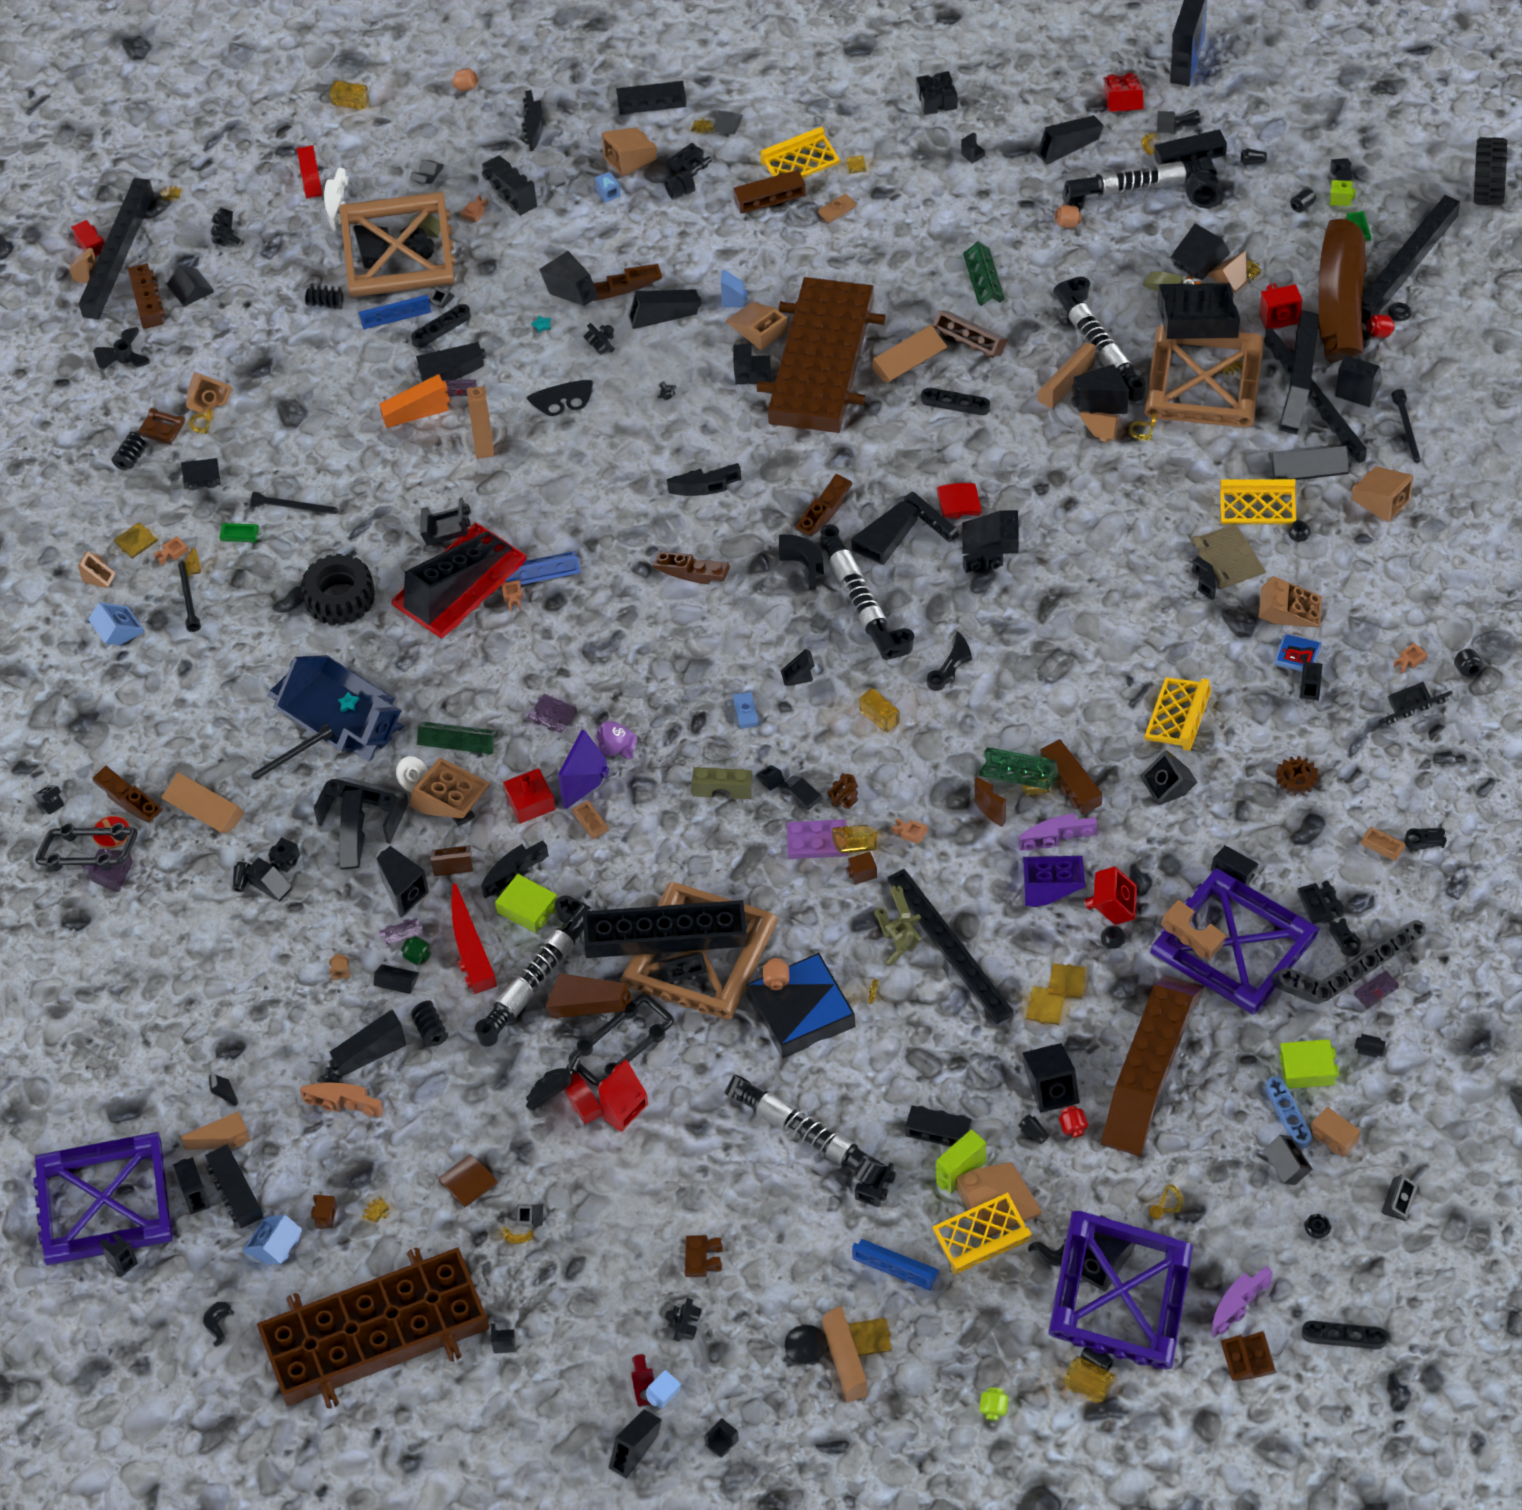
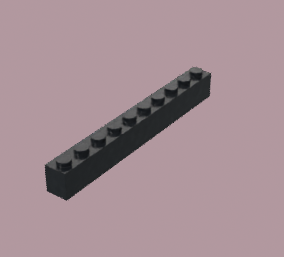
(116, 248)
(1409, 257)

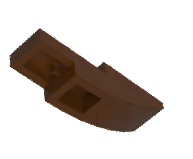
(825, 507)
(690, 569)
(126, 796)

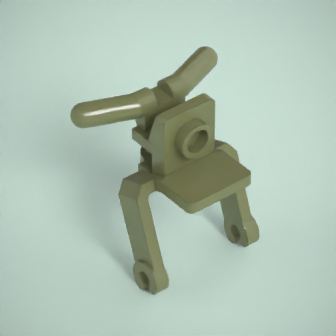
(900, 929)

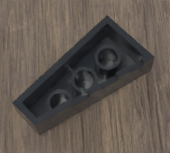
(510, 184)

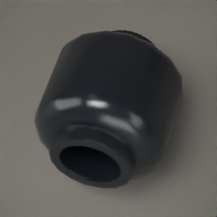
(1468, 663)

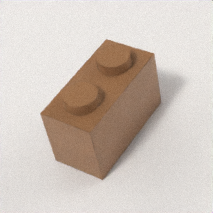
(1335, 1132)

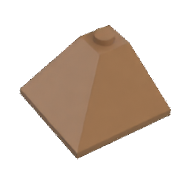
(447, 791)
(991, 1182)

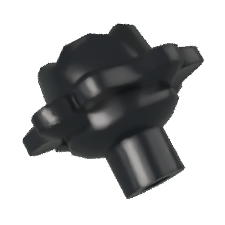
(666, 391)
(329, 1076)

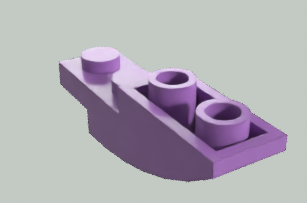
(1050, 831)
(1235, 1301)

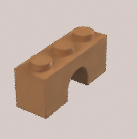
(1204, 942)

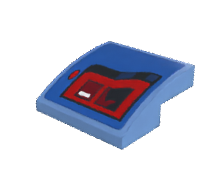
(1296, 650)

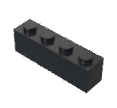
(651, 97)
(1191, 148)
(233, 1186)

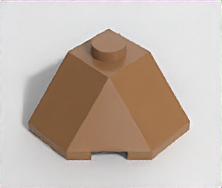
(206, 393)
(1101, 424)

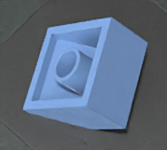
(115, 623)
(273, 1239)

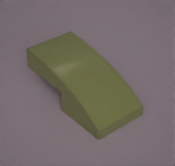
(1156, 278)

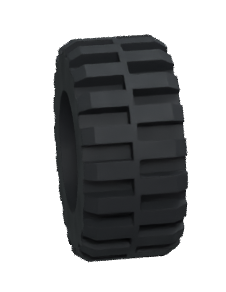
(1490, 171)
(342, 607)

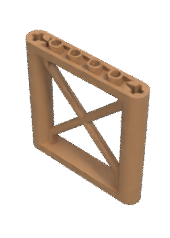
(435, 275)
(1244, 410)
(727, 999)

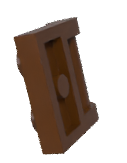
(161, 431)

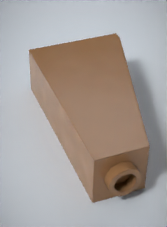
(480, 422)

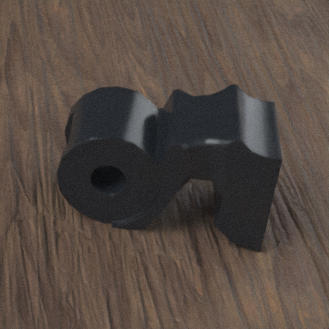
(1341, 169)

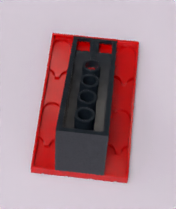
(458, 580)

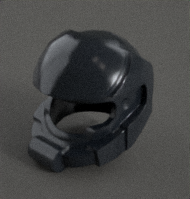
(1202, 184)

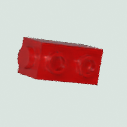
(87, 237)

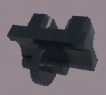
(603, 335)
(687, 1312)

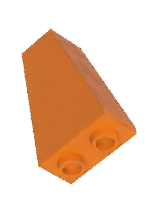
(416, 402)

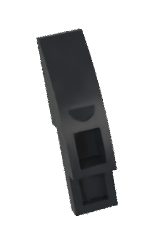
(532, 120)
(696, 483)
(510, 865)

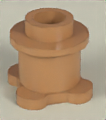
(339, 967)

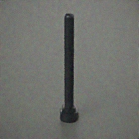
(1399, 398)
(259, 499)
(192, 622)
(324, 733)

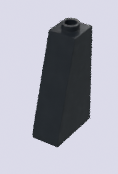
(1068, 137)
(662, 306)
(451, 362)
(885, 533)
(368, 1044)

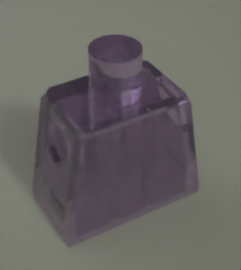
(113, 878)

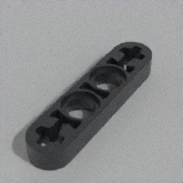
(423, 336)
(955, 401)
(932, 517)
(1344, 1338)

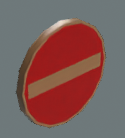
(108, 841)

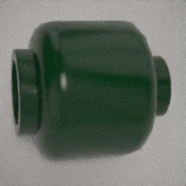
(416, 950)

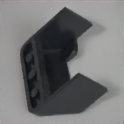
(386, 798)

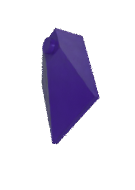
(581, 770)
(1051, 878)

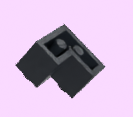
(750, 368)

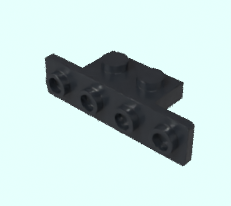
(1411, 699)

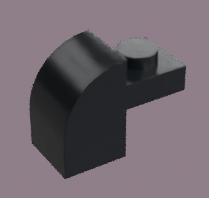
(1311, 681)

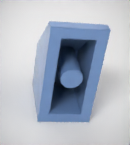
(732, 290)

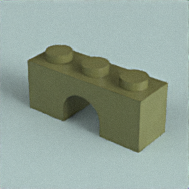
(736, 781)

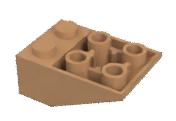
(759, 324)
(1289, 604)

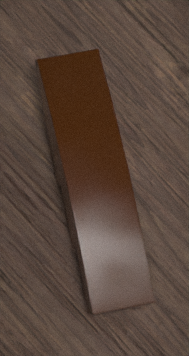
(631, 280)

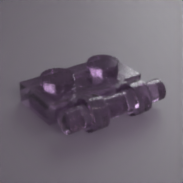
(554, 709)
(401, 931)

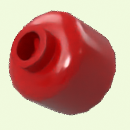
(1380, 326)
(1073, 1121)

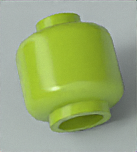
(993, 1404)

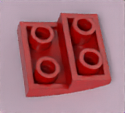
(958, 500)

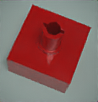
(1280, 306)
(529, 795)
(1113, 896)

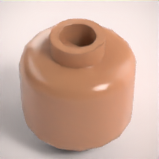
(465, 79)
(1067, 216)
(776, 974)

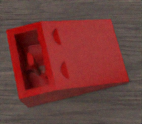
(1123, 92)
(622, 1096)

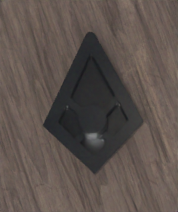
(221, 1087)

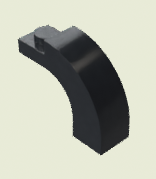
(804, 551)

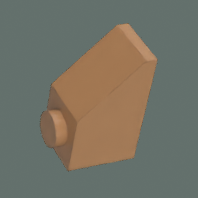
(83, 266)

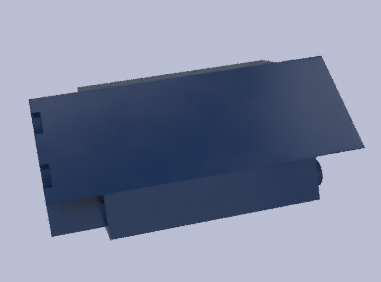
(311, 698)

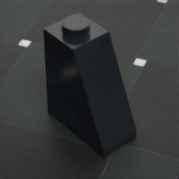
(370, 245)
(191, 1185)
(634, 1442)

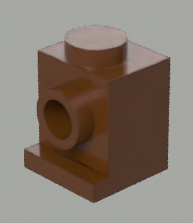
(323, 1211)

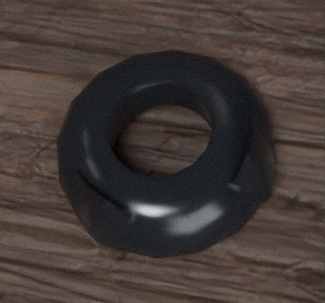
(1399, 316)

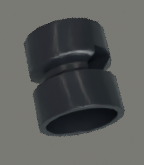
(678, 185)

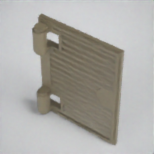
(1229, 555)

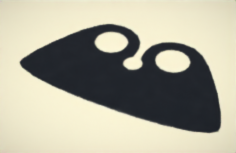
(552, 395)

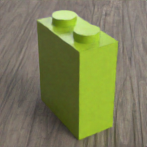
(526, 903)
(1308, 1063)
(959, 1159)

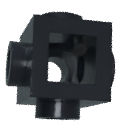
(284, 855)

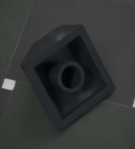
(1168, 778)

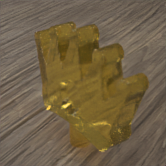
(702, 126)
(170, 193)
(1252, 270)
(1232, 367)
(873, 991)
(376, 1211)

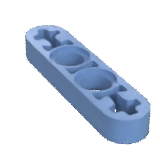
(1291, 1111)

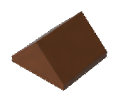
(451, 860)

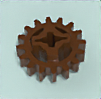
(1297, 776)

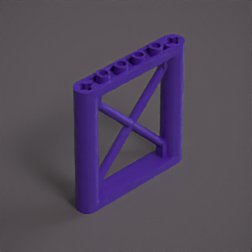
(1227, 888)
(58, 1162)
(1064, 1319)

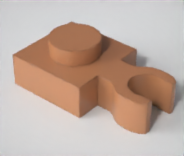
(475, 210)
(172, 549)
(512, 593)
(1411, 656)
(912, 831)

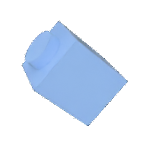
(663, 1390)

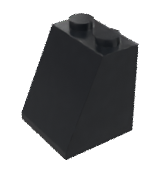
(1199, 252)
(568, 280)
(1358, 381)
(1101, 391)
(402, 879)
(1051, 1077)
(1115, 1251)

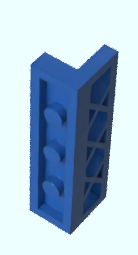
(395, 312)
(546, 568)
(895, 1264)

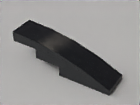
(351, 833)

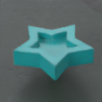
(541, 324)
(348, 702)

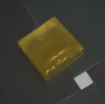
(856, 164)

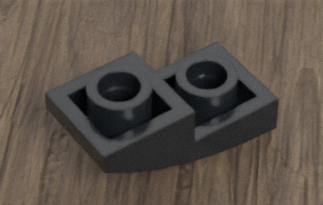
(986, 559)

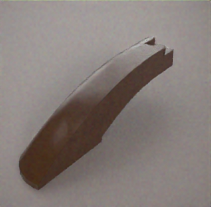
(1341, 290)

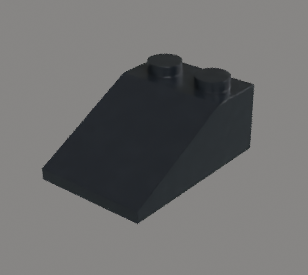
(992, 533)

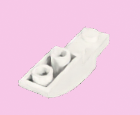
(334, 197)

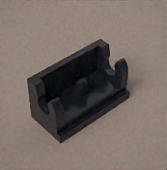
(1235, 864)
(120, 1255)

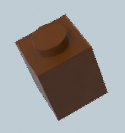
(861, 868)

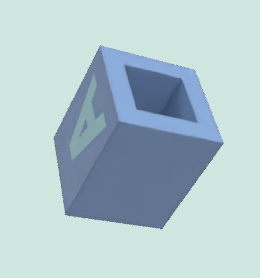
(607, 187)

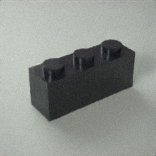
(936, 1126)

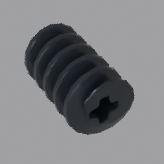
(324, 297)
(129, 451)
(429, 1024)

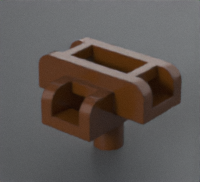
(849, 791)

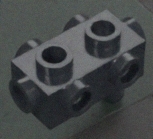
(222, 228)
(419, 243)

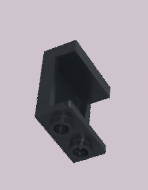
(445, 524)

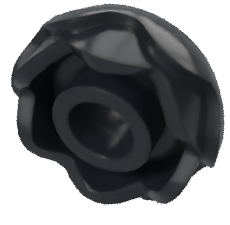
(1299, 531)
(1113, 942)
(1317, 1220)

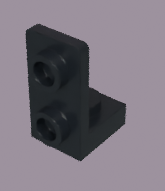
(872, 1196)

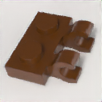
(696, 1255)

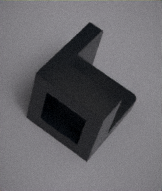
(971, 149)
(502, 1340)
(721, 1438)

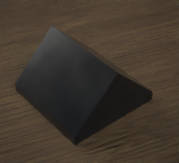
(188, 285)

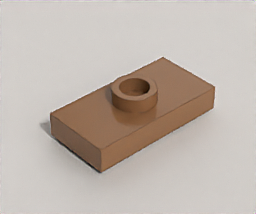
(837, 208)
(590, 819)
(1383, 844)

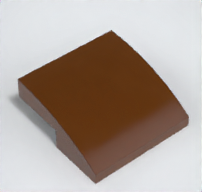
(989, 803)
(467, 1180)
(1248, 1356)

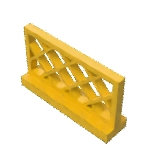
(793, 147)
(1257, 487)
(1188, 728)
(994, 1246)

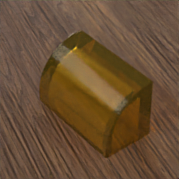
(854, 838)

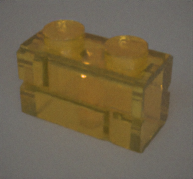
(349, 95)
(879, 710)
(1089, 1380)

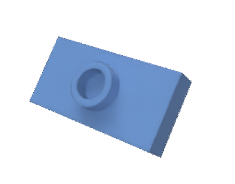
(745, 710)

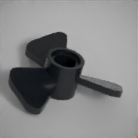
(122, 351)

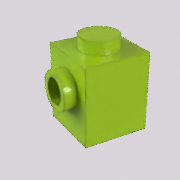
(1342, 193)

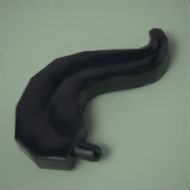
(1052, 1257)
(212, 1316)

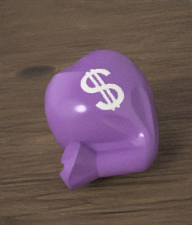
(616, 739)

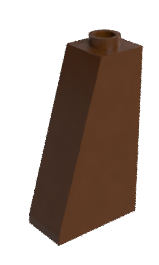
(586, 996)

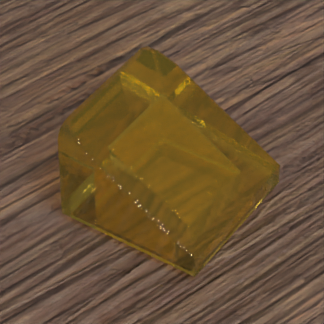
(192, 563)

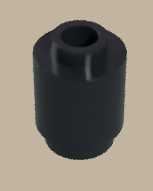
(1302, 200)
(1370, 1045)
(1098, 1359)

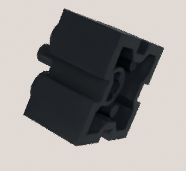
(936, 92)

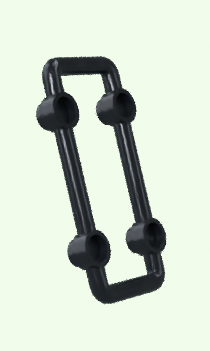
(69, 833)
(656, 1034)

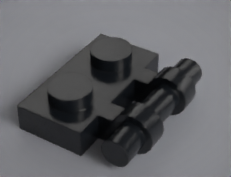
(686, 157)
(1315, 904)

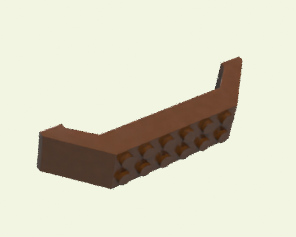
(1149, 1063)

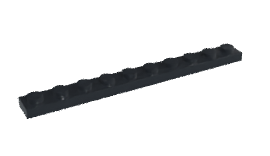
(1318, 399)
(952, 948)

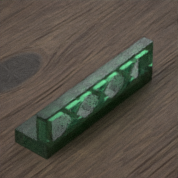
(986, 270)
(456, 737)
(1021, 765)

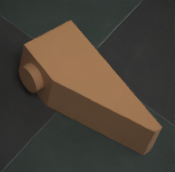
(224, 1131)

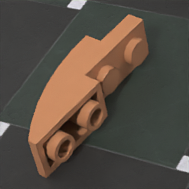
(336, 1095)

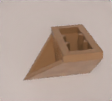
(1231, 271)
(95, 571)

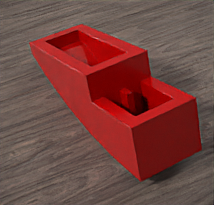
(309, 171)
(583, 1100)

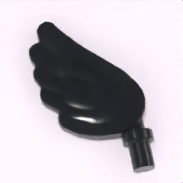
(552, 1084)

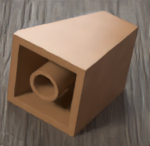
(628, 149)
(1383, 492)

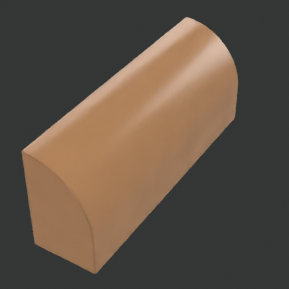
(908, 354)
(1061, 382)
(202, 803)
(844, 1355)

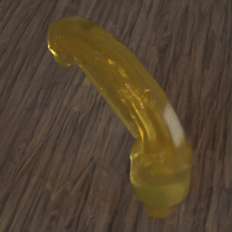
(1145, 143)
(516, 1239)

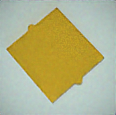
(135, 540)
(1068, 979)
(1045, 1005)
(871, 1336)

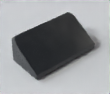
(395, 978)
(1399, 1198)

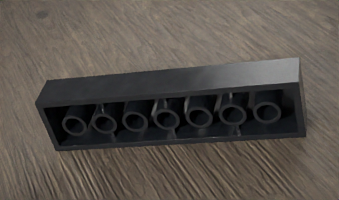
(664, 929)

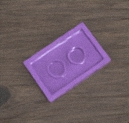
(812, 839)

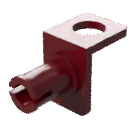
(641, 1378)

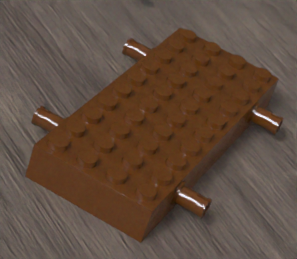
(821, 355)
(373, 1326)

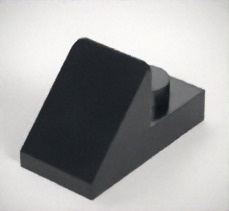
(799, 669)
(49, 798)

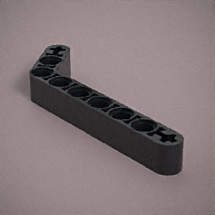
(1301, 372)
(1342, 974)

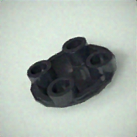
(805, 1344)

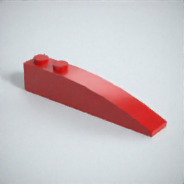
(470, 949)

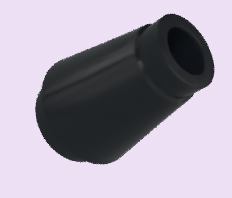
(1189, 118)
(1252, 156)
(240, 876)
(1033, 1129)

